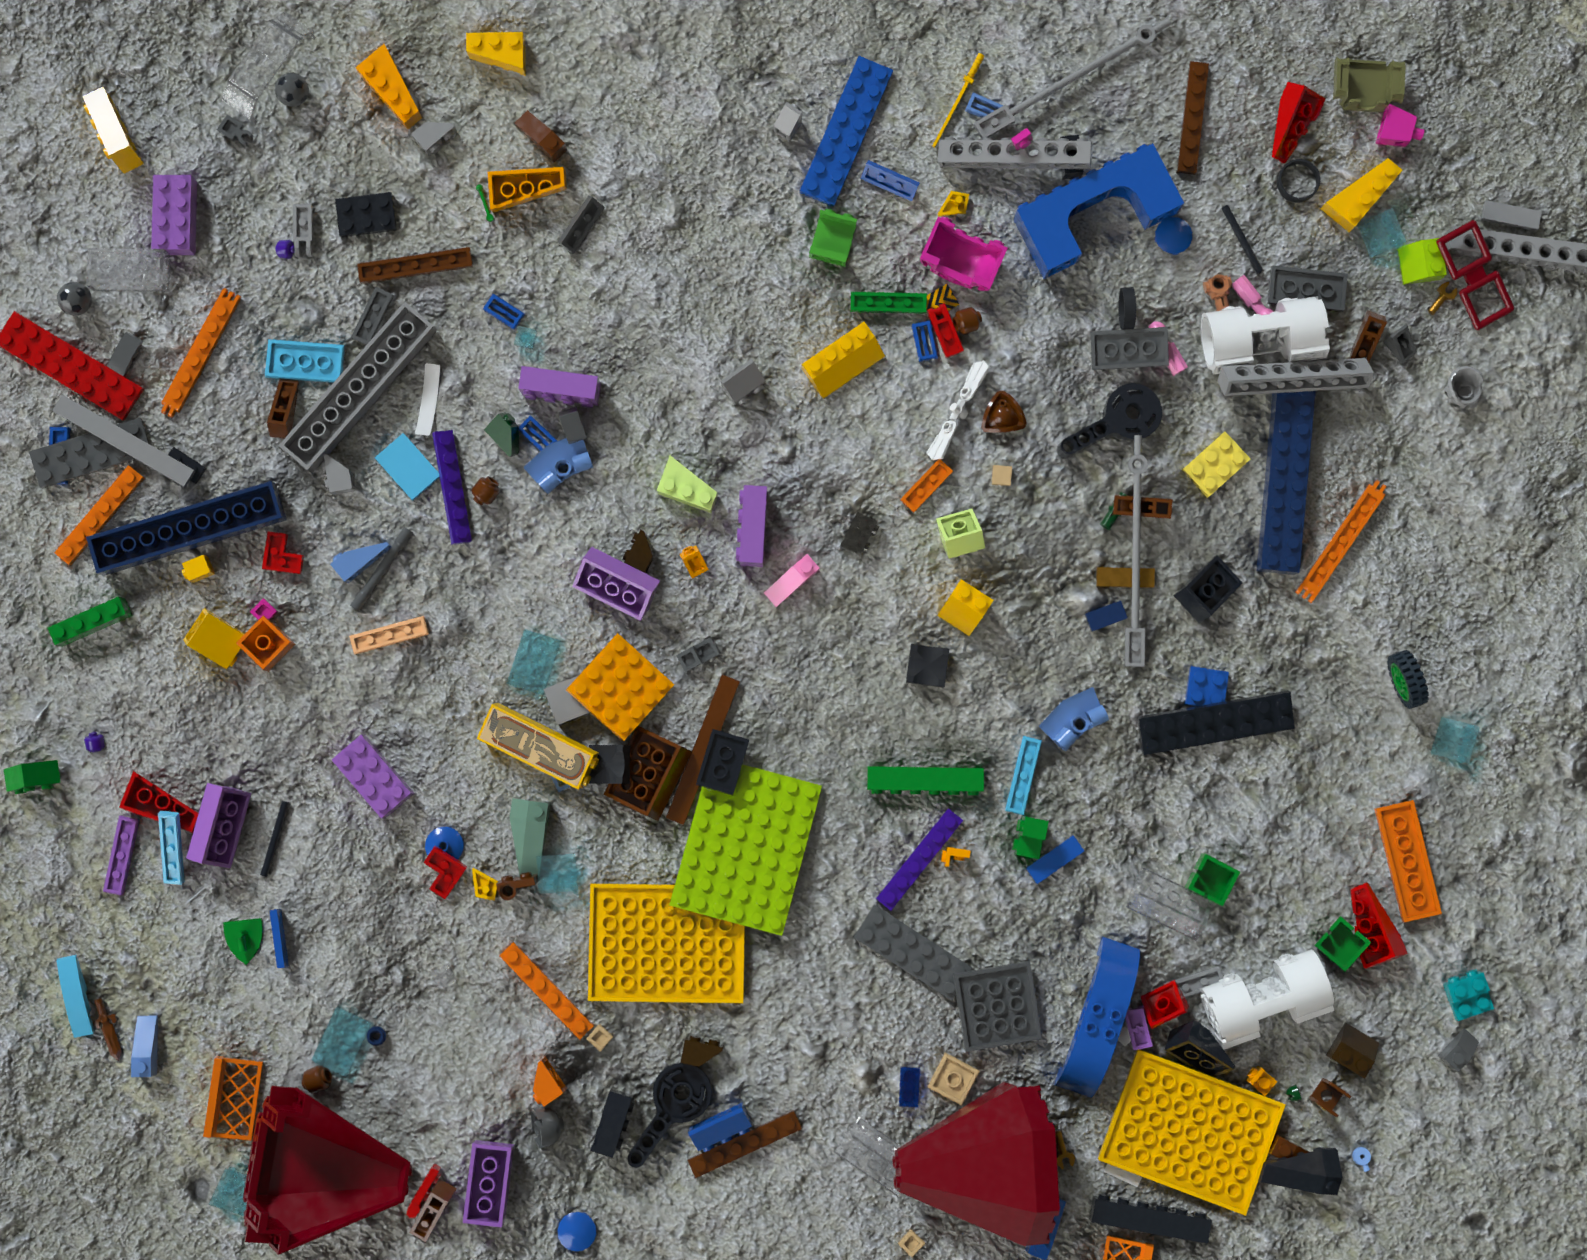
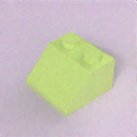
(960, 533)

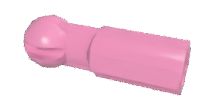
(1250, 296)
(1176, 361)

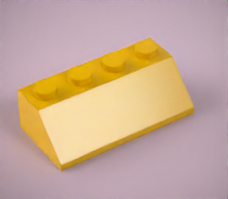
(843, 360)

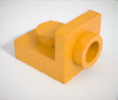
(693, 561)
(959, 854)
(1260, 1080)

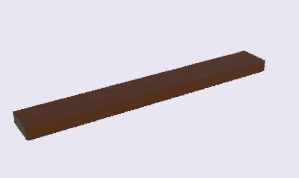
(713, 720)

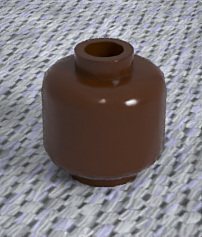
(967, 320)
(485, 490)
(316, 1079)

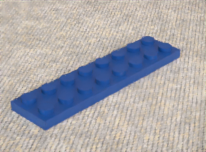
(846, 131)

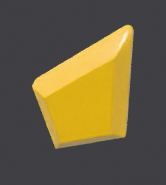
(954, 204)
(484, 885)

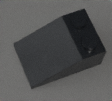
(1208, 589)
(1198, 1049)

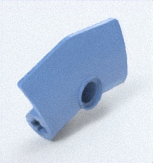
(545, 465)
(1061, 721)

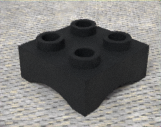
(927, 665)
(612, 765)

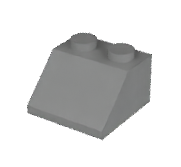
(743, 383)

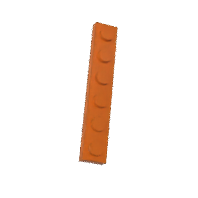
(99, 514)
(546, 990)

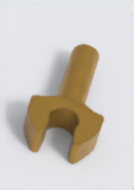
(1442, 297)
(1062, 1151)

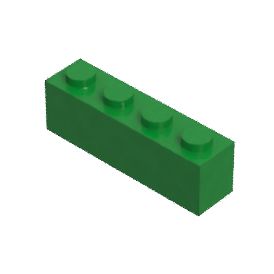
(89, 621)

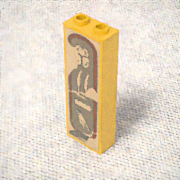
(538, 746)

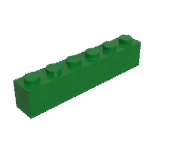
(925, 779)

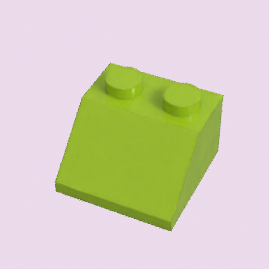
(1421, 262)

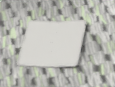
(1124, 1036)

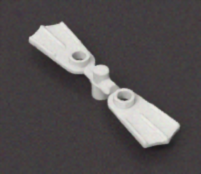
(974, 379)

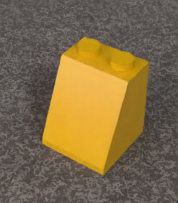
(965, 607)
(214, 639)

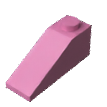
(792, 580)

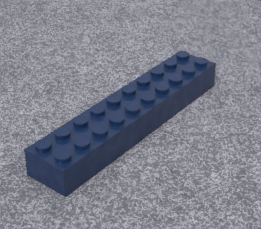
(1286, 482)
(186, 528)

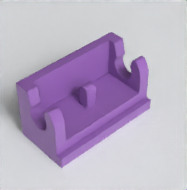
(1139, 1028)

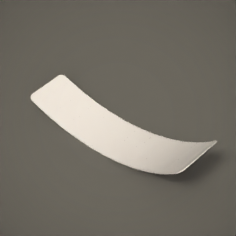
(429, 399)

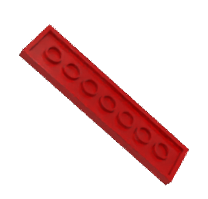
(69, 366)

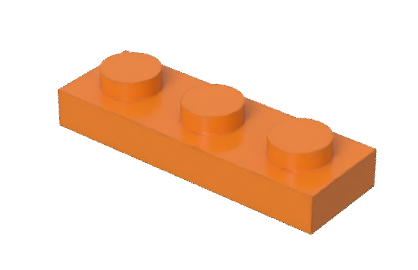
(926, 485)

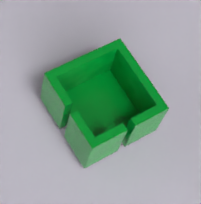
(1212, 879)
(1342, 945)

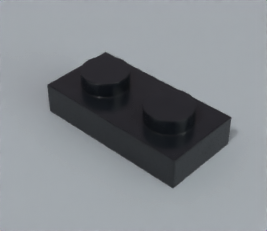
(186, 460)

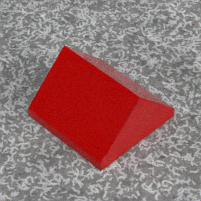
(1164, 1004)

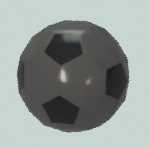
(291, 89)
(74, 298)

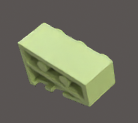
(686, 487)

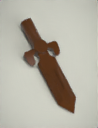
(108, 1029)

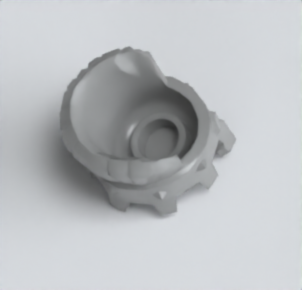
(1464, 387)

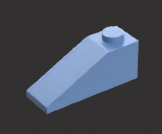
(354, 562)
(145, 1047)

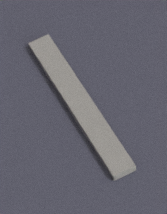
(123, 441)

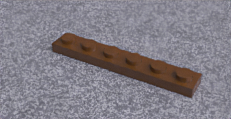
(1192, 117)
(415, 265)
(744, 1144)

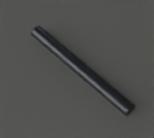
(1242, 239)
(274, 838)

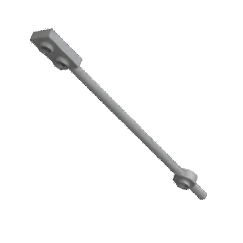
(1004, 116)
(1136, 636)

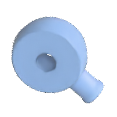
(1364, 1160)

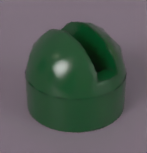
(1295, 1093)

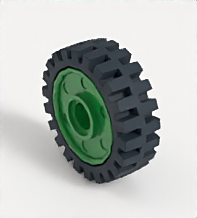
(1408, 679)

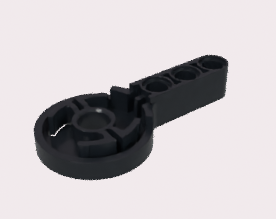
(1116, 420)
(670, 1108)

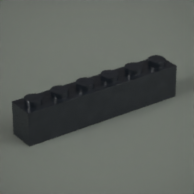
(1150, 1219)

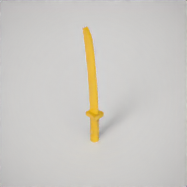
(969, 79)

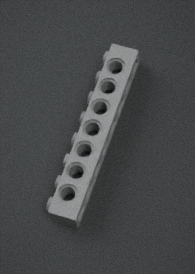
(1042, 160)
(1515, 256)
(1295, 376)

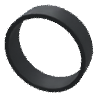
(1312, 167)
(1127, 308)

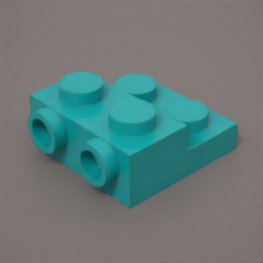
(1468, 995)

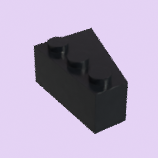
(612, 1123)

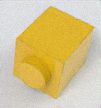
(197, 569)

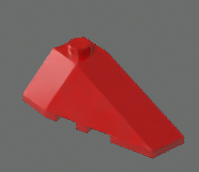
(1296, 111)
(1377, 927)

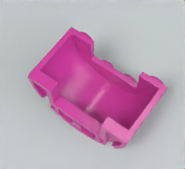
(961, 257)

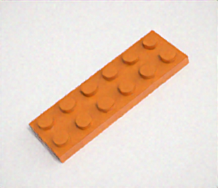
(1408, 861)

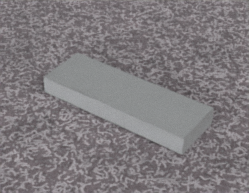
(1511, 215)
(1192, 983)

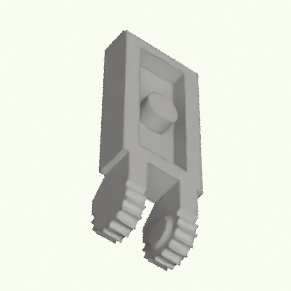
(303, 228)

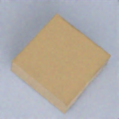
(1001, 475)
(600, 1037)
(911, 1242)

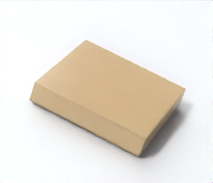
(953, 1078)

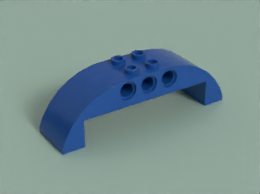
(1100, 1018)

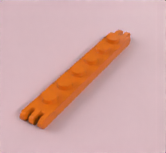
(200, 352)
(1341, 541)

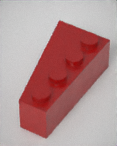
(148, 800)

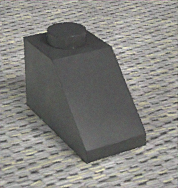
(1459, 1050)

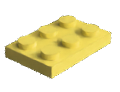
(1216, 464)

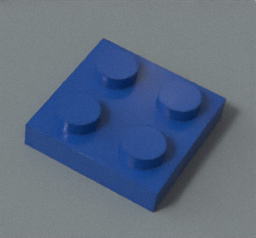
(1205, 686)

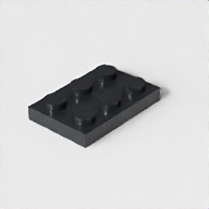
(365, 214)
(722, 762)

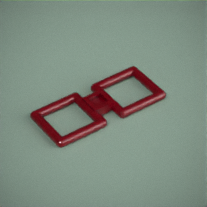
(1475, 275)

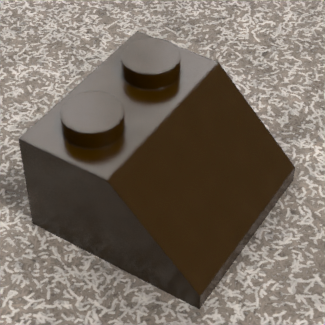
(1354, 1050)

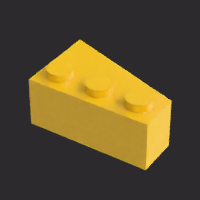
(498, 49)

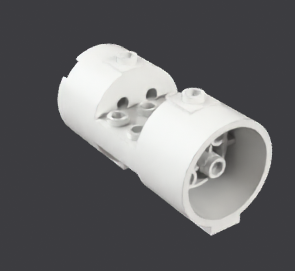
(1293, 329)
(1297, 987)

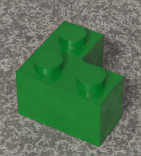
(27, 776)
(1030, 837)

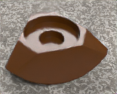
(1003, 414)

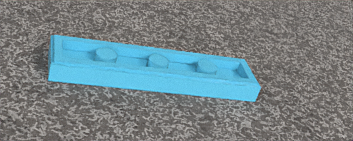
(1023, 775)
(171, 847)

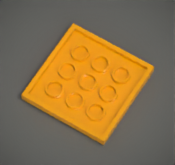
(620, 687)

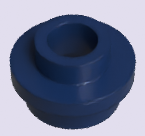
(370, 1036)

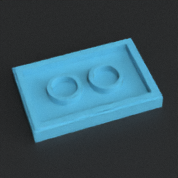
(407, 466)

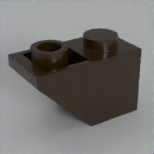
(640, 553)
(699, 1052)

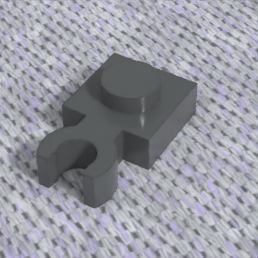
(233, 129)

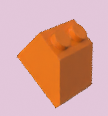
(265, 643)
(547, 1083)

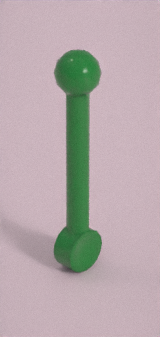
(489, 217)

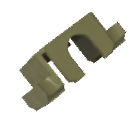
(1368, 84)

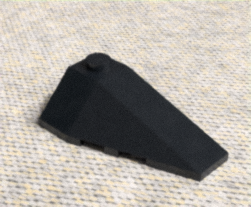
(1309, 1172)

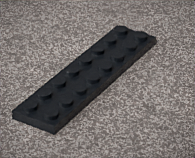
(1216, 722)

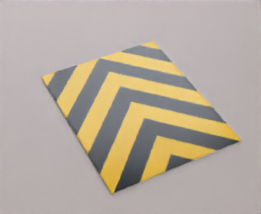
(941, 296)

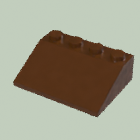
(653, 773)

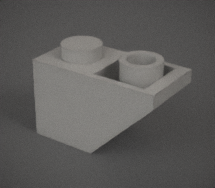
(788, 121)
(433, 135)
(339, 478)

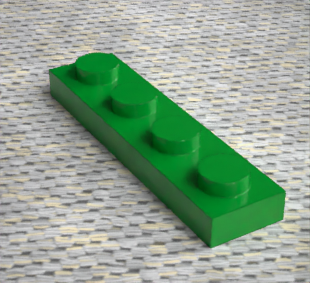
(888, 302)

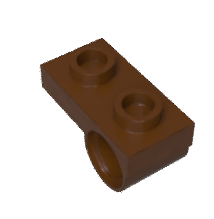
(525, 879)

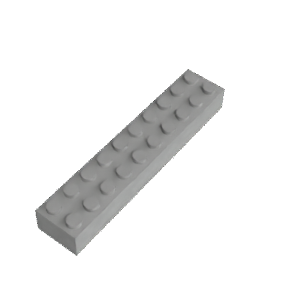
(358, 387)

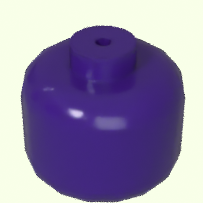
(285, 249)
(94, 742)

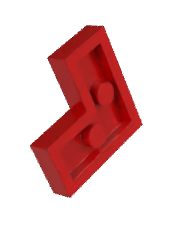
(275, 557)
(448, 868)

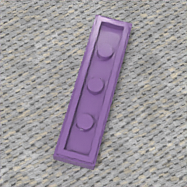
(121, 855)

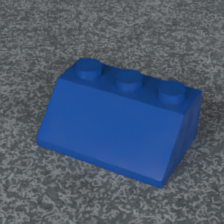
(720, 1127)

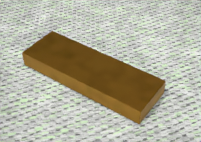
(1123, 577)

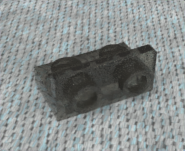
(859, 534)

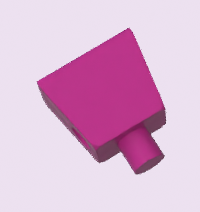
(1398, 127)

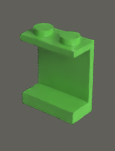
(833, 237)

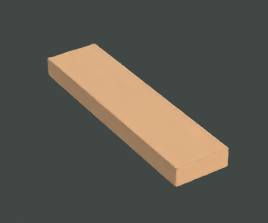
(389, 635)

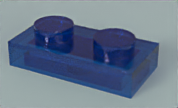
(909, 1086)

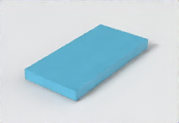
(304, 361)

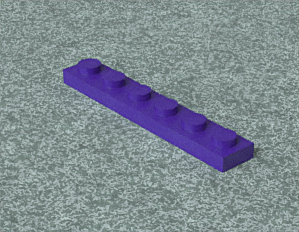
(451, 487)
(919, 859)

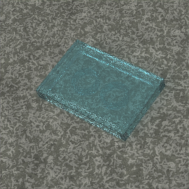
(533, 662)
(341, 1041)

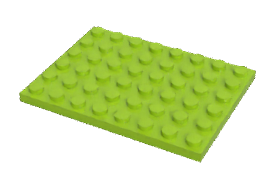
(747, 850)

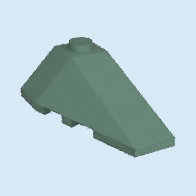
(529, 832)

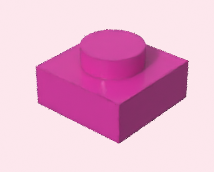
(1022, 139)
(264, 608)

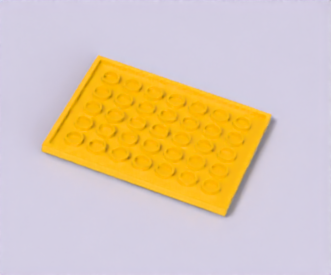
(660, 951)
(1191, 1131)

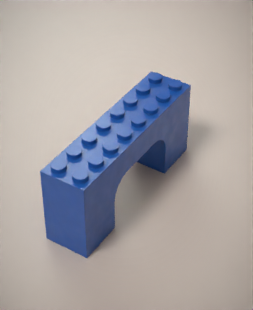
(1135, 177)

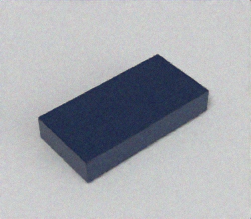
(1106, 616)

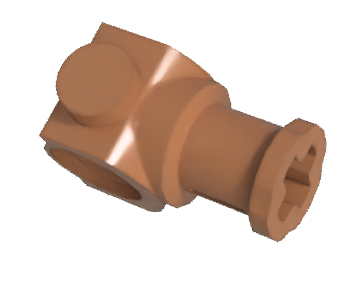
(1218, 295)

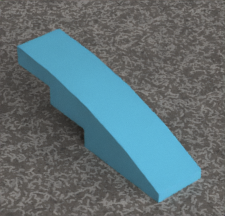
(74, 996)

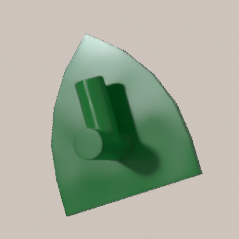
(243, 938)

